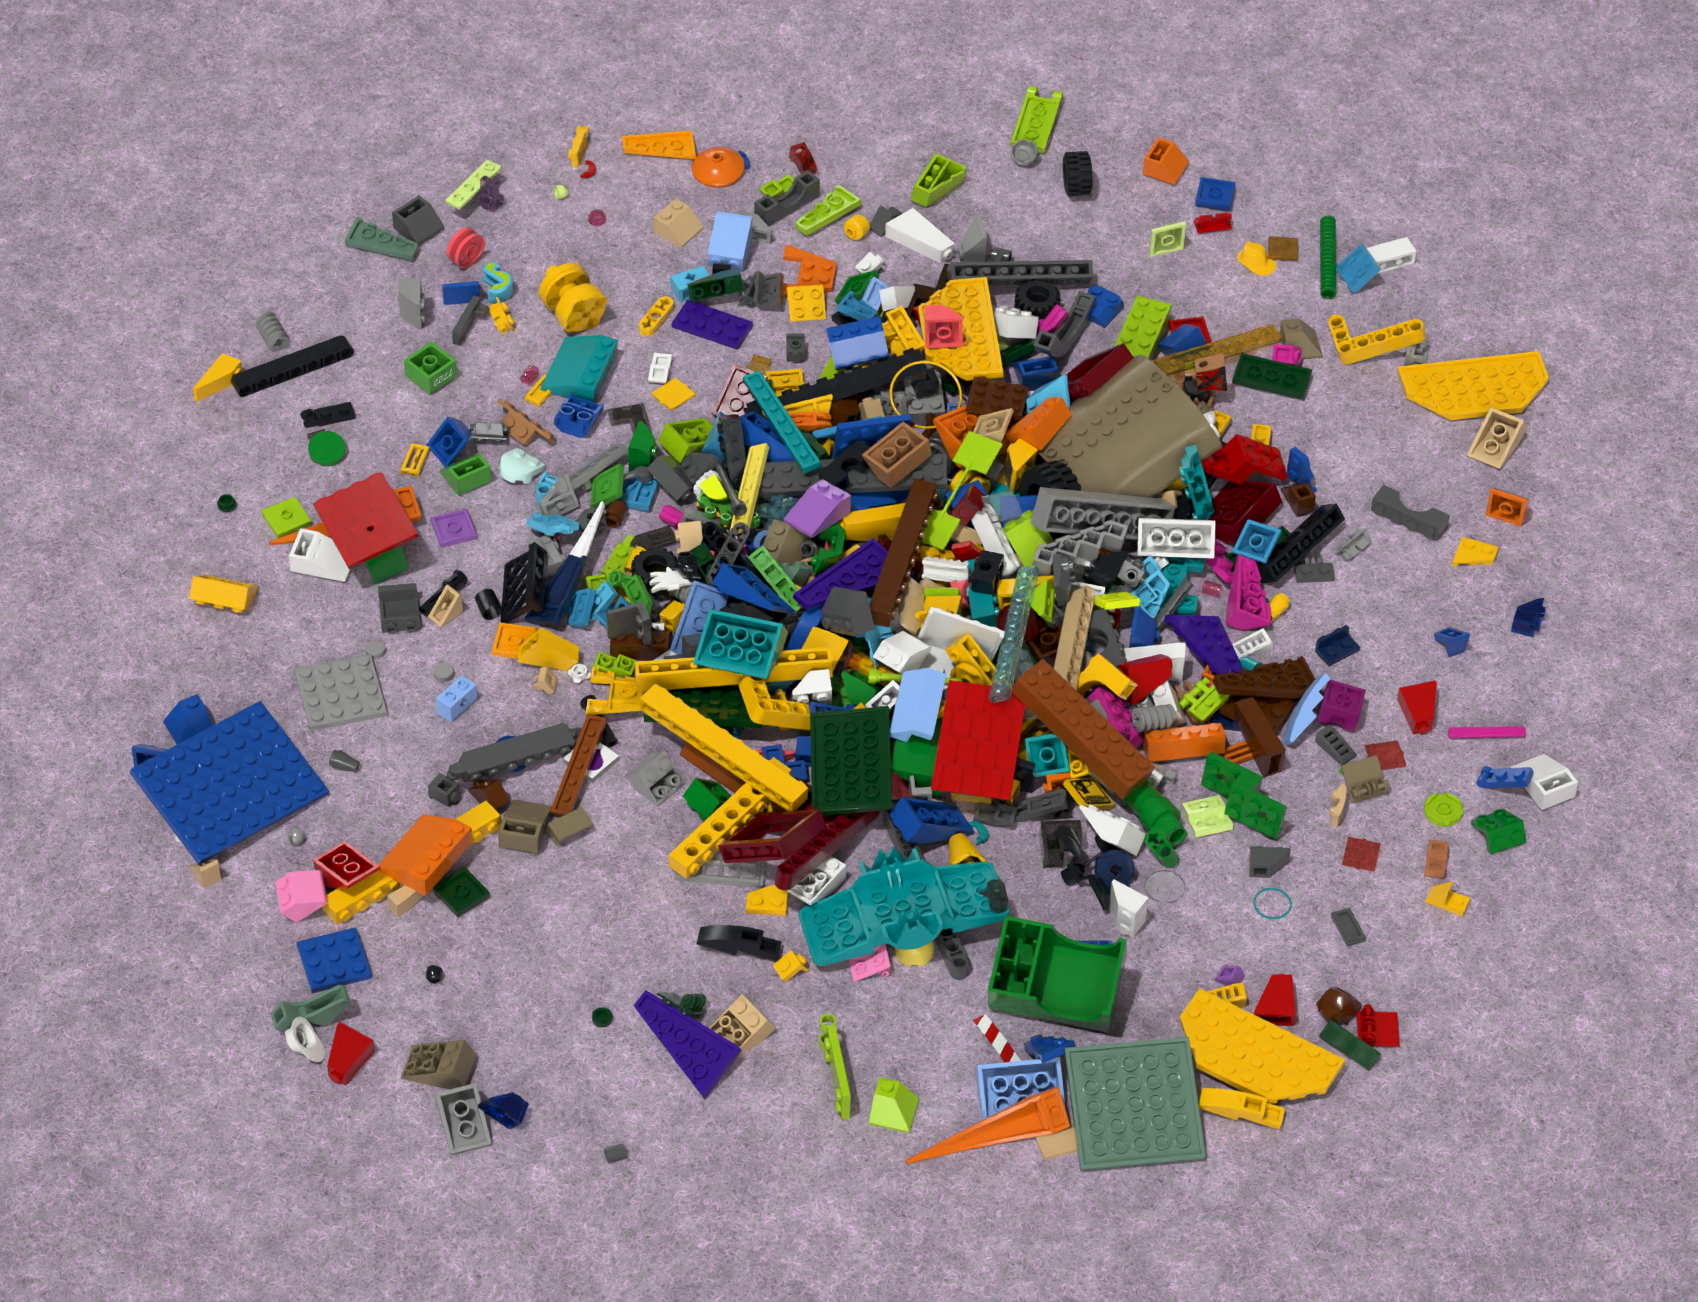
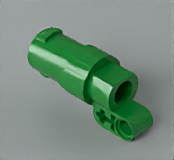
(1160, 819)

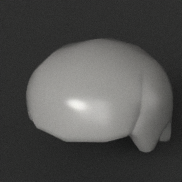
(1024, 152)

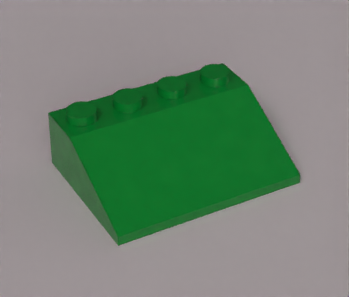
(917, 758)

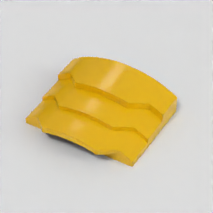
(900, 333)

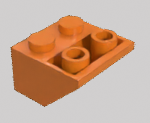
(1165, 161)

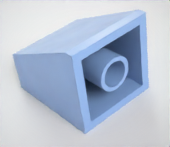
(730, 240)

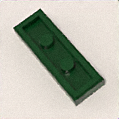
(1350, 1045)

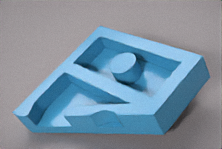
(581, 608)

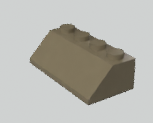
(784, 542)

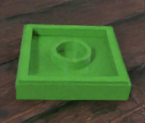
(607, 486)

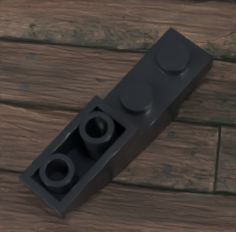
(733, 938)

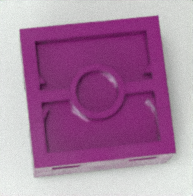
(1341, 705)

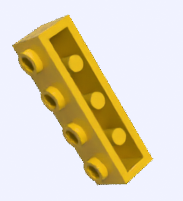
(968, 651)

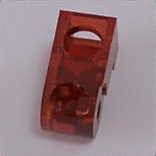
(803, 159)

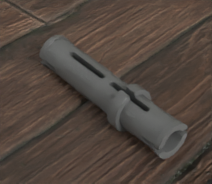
(1172, 604)

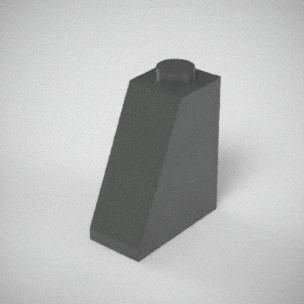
(671, 477)

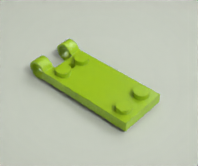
(1037, 118)
(833, 1055)

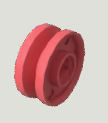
(465, 247)

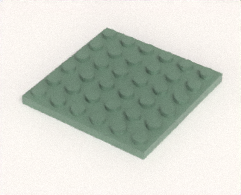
(1134, 1104)

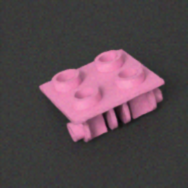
(871, 964)

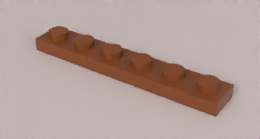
(578, 765)

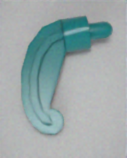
(982, 831)

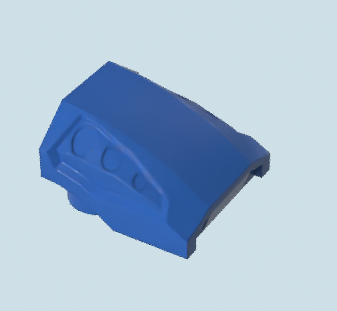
(577, 416)

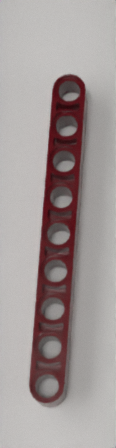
(821, 848)

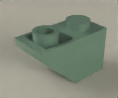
(798, 572)

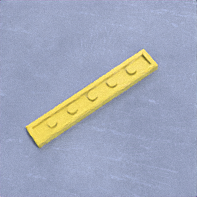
(751, 482)

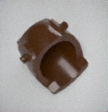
(1338, 1005)

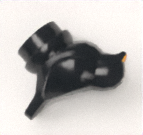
(687, 566)

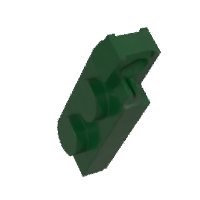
(818, 449)

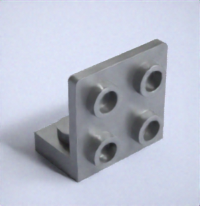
(629, 621)

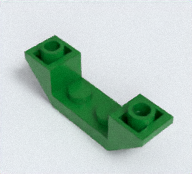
(827, 558)

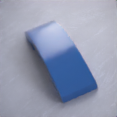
(808, 620)

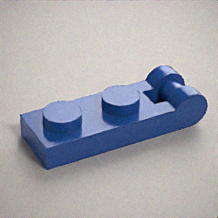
(1504, 777)

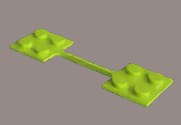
(974, 454)

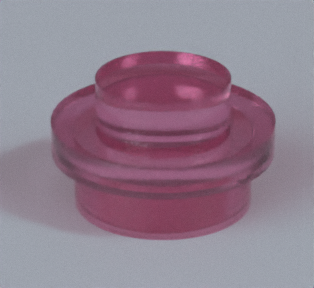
(597, 217)

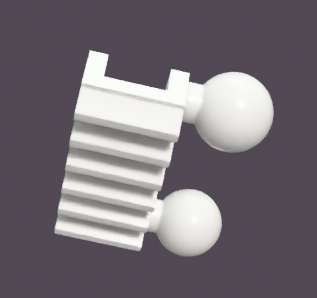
(945, 570)

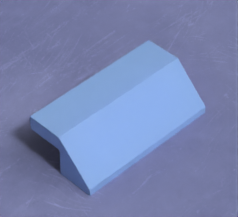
(917, 704)

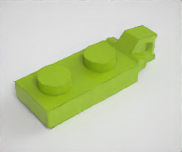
(620, 554)

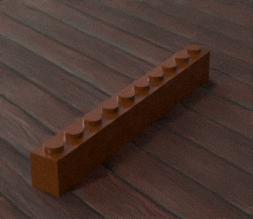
(902, 552)

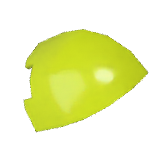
(714, 488)

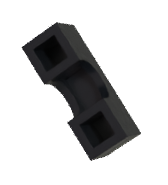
(850, 459)

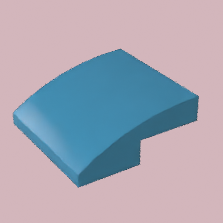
(1358, 268)

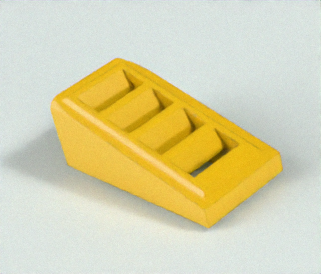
(1232, 990)

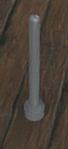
(737, 506)

